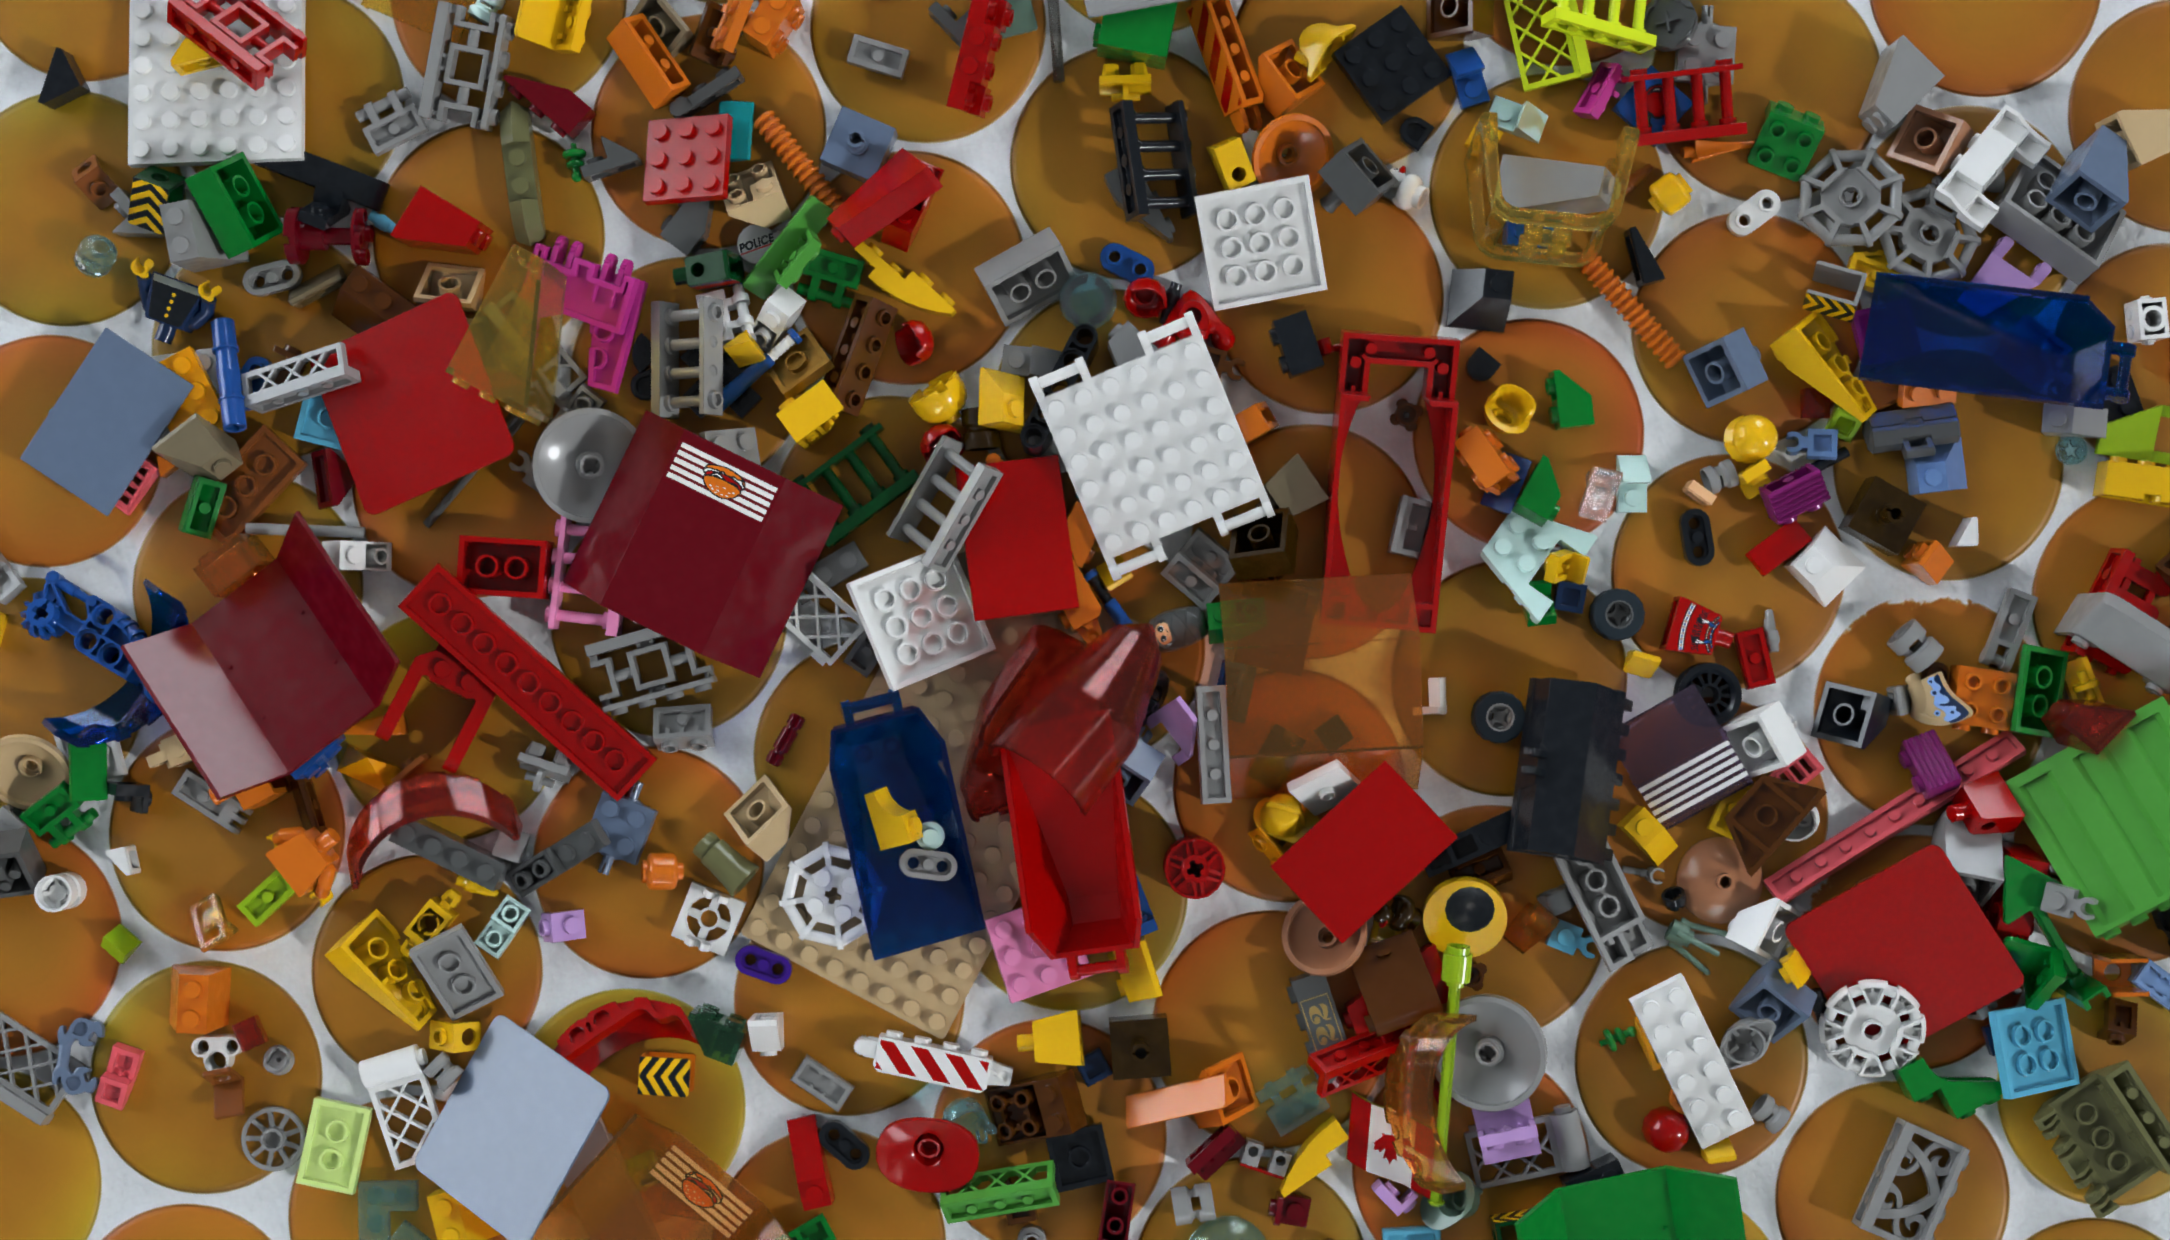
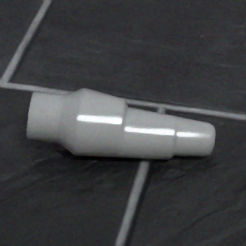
(1770, 631)

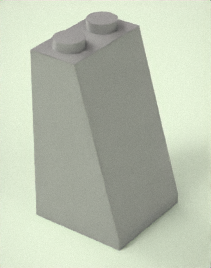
(1555, 185)

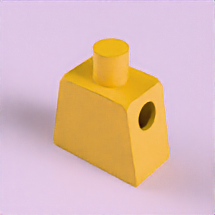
(1226, 157)
(1055, 1039)

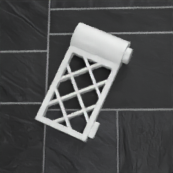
(818, 653)
(387, 1073)

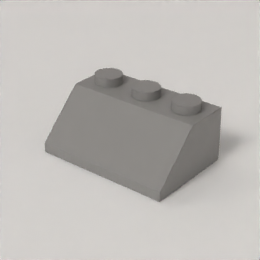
(1025, 276)

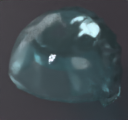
(972, 1116)

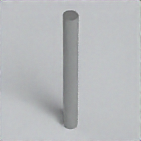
(319, 530)

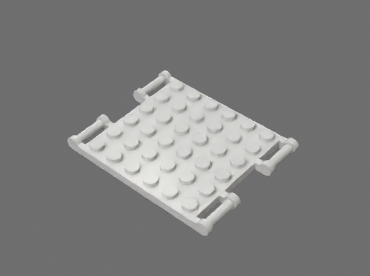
(1152, 446)

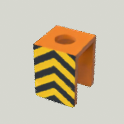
(2120, 986)
(666, 1073)

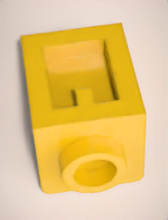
(1754, 477)

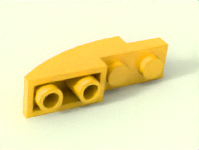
(912, 291)

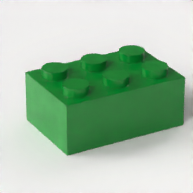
(235, 205)

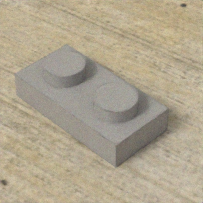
(878, 56)

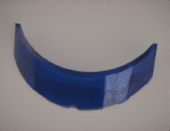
(128, 707)

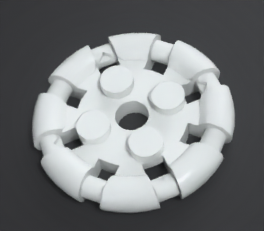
(1868, 1012)

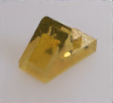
(210, 922)

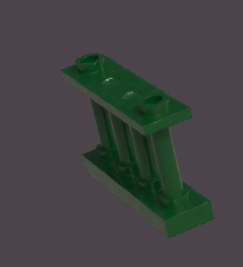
(880, 495)

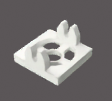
(681, 929)

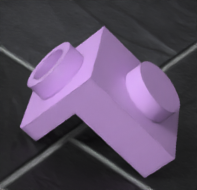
(562, 926)

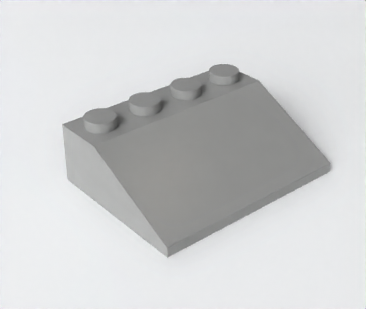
(2045, 229)

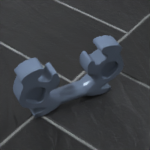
(76, 1082)

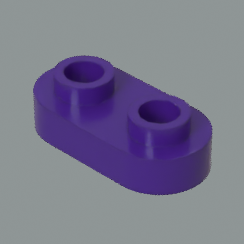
(763, 967)

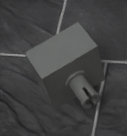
(1355, 178)

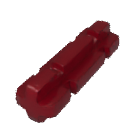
(785, 739)

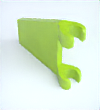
(2135, 436)

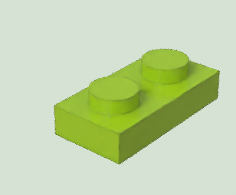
(266, 899)

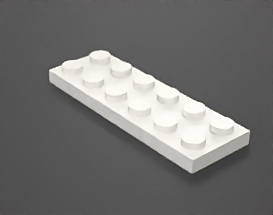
(1691, 1061)

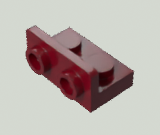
(1215, 1151)

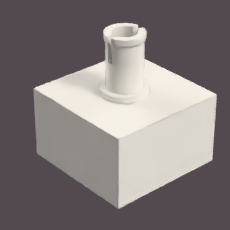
(1765, 738)

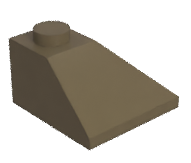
(200, 449)

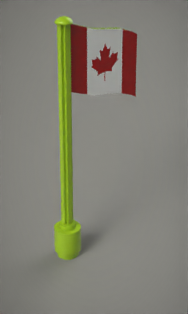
(1371, 1136)

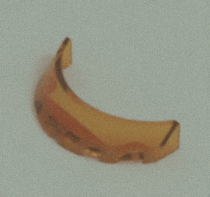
(1410, 1099)

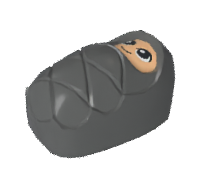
(1179, 628)

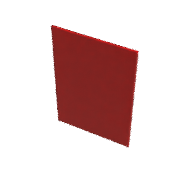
(1021, 543)
(1364, 851)

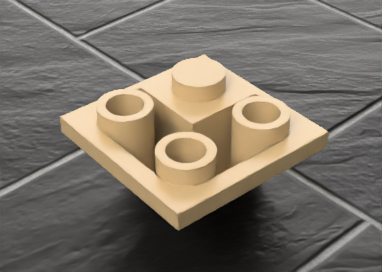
(757, 196)

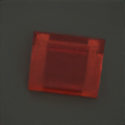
(250, 1033)

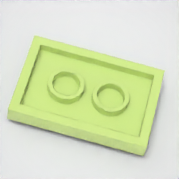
(334, 1145)

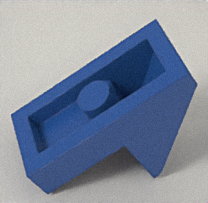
(1468, 77)

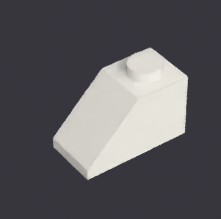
(766, 1033)

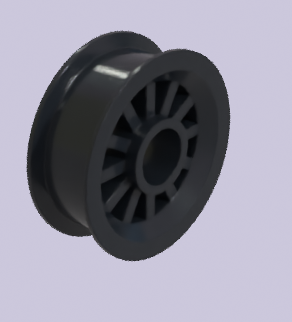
(1731, 683)

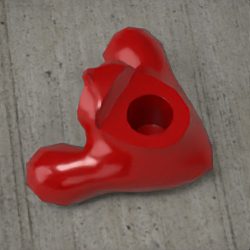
(1206, 318)

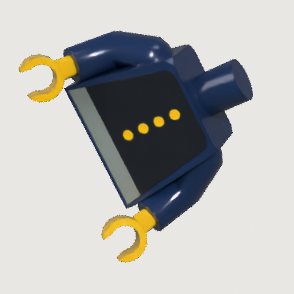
(173, 301)

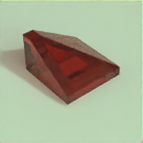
(1814, 404)

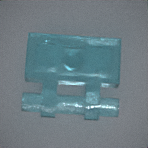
(1297, 1107)

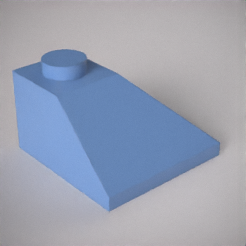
(1939, 472)

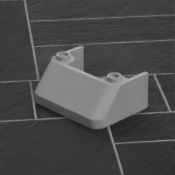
(2123, 633)

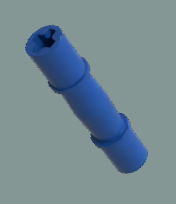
(228, 375)

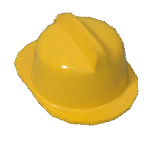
(1284, 817)

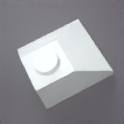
(1824, 566)
(1763, 928)

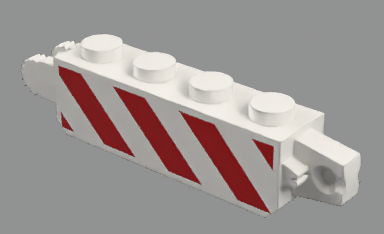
(933, 1062)

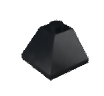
(1479, 299)
(1850, 715)

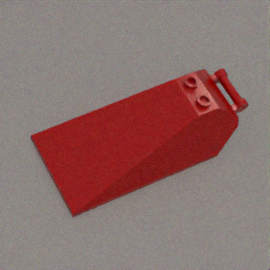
(1073, 868)

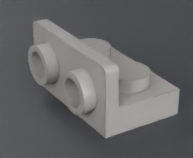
(683, 727)

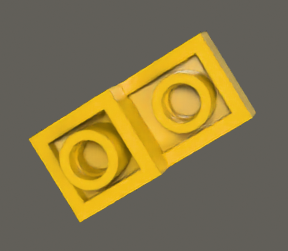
(1794, 968)

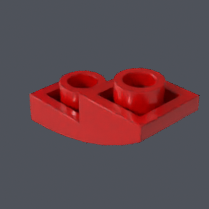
(1778, 547)

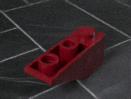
(559, 104)
(1116, 1210)

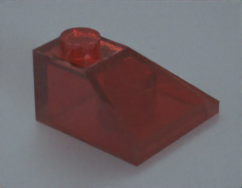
(2086, 723)

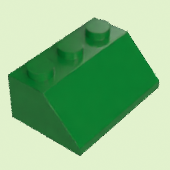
(2037, 688)

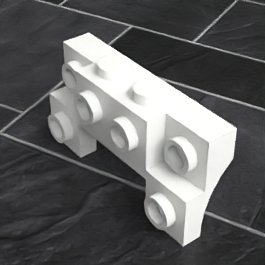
(1988, 154)

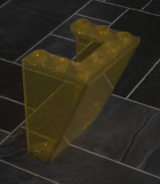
(516, 338)

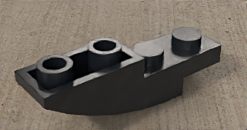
(1472, 843)

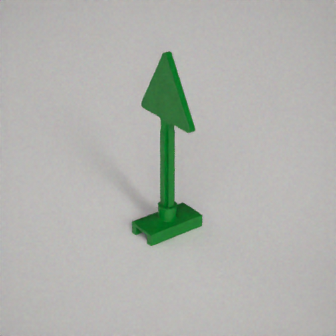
(2024, 893)

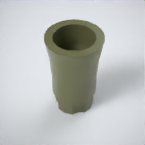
(725, 863)

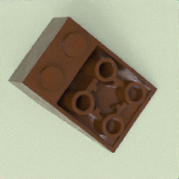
(1036, 1108)

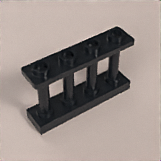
(1129, 161)

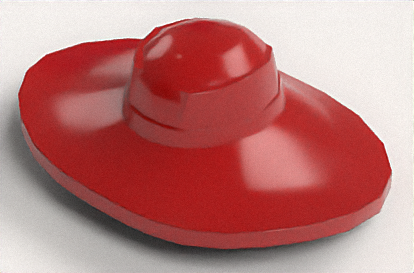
(927, 1154)

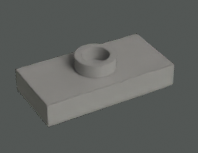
(822, 1083)

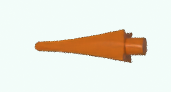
(1705, 149)

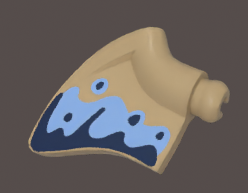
(1934, 701)

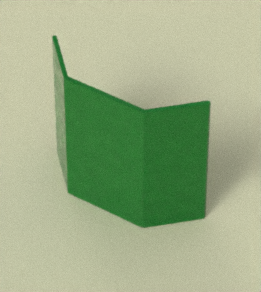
(1640, 1206)

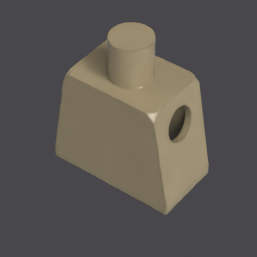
(1294, 487)

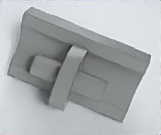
(533, 761)

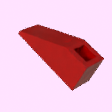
(905, 228)

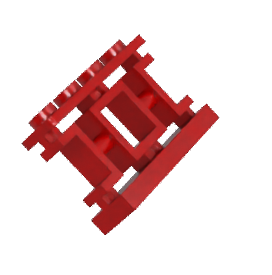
(231, 49)

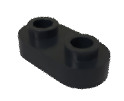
(1700, 537)
(843, 1145)

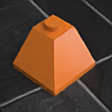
(1284, 79)
(1241, 1088)

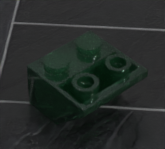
(718, 1034)

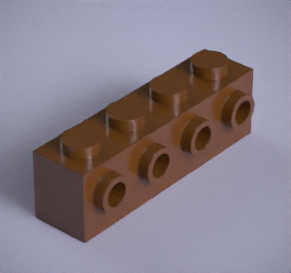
(859, 351)

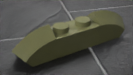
(522, 174)

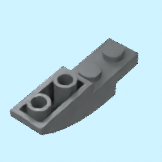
(559, 857)

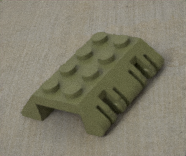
(2107, 1134)

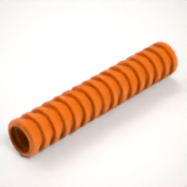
(796, 159)
(1633, 312)

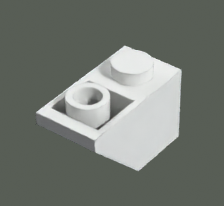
(777, 317)
(360, 555)

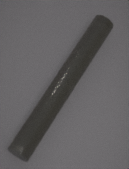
(1056, 41)

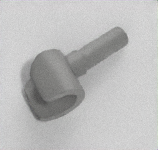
(1647, 873)

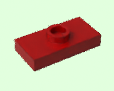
(1754, 658)

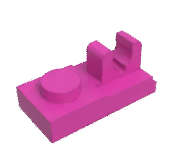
(1599, 90)

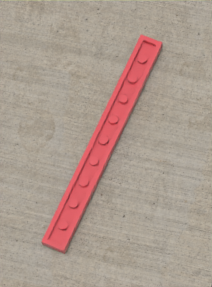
(1887, 821)

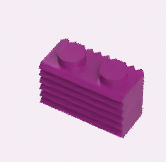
(1794, 494)
(1929, 765)

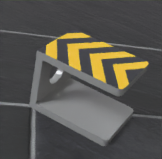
(1837, 277)

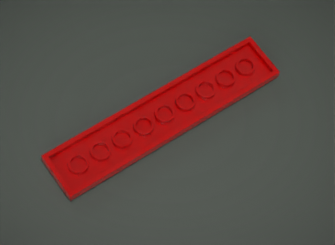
(527, 681)

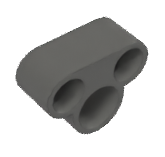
(1556, 900)

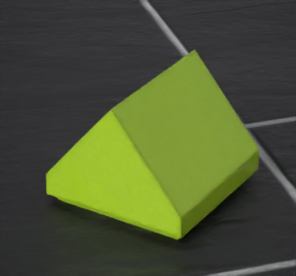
(120, 943)

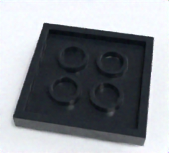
(1391, 65)

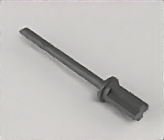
(513, 423)

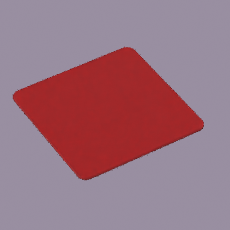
(406, 420)
(1916, 932)

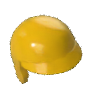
(1509, 409)
(1750, 438)

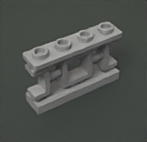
(443, 62)
(645, 643)

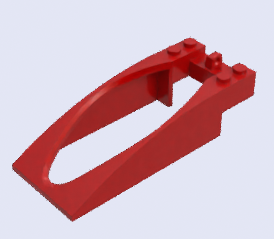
(1440, 364)

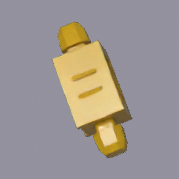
(446, 916)

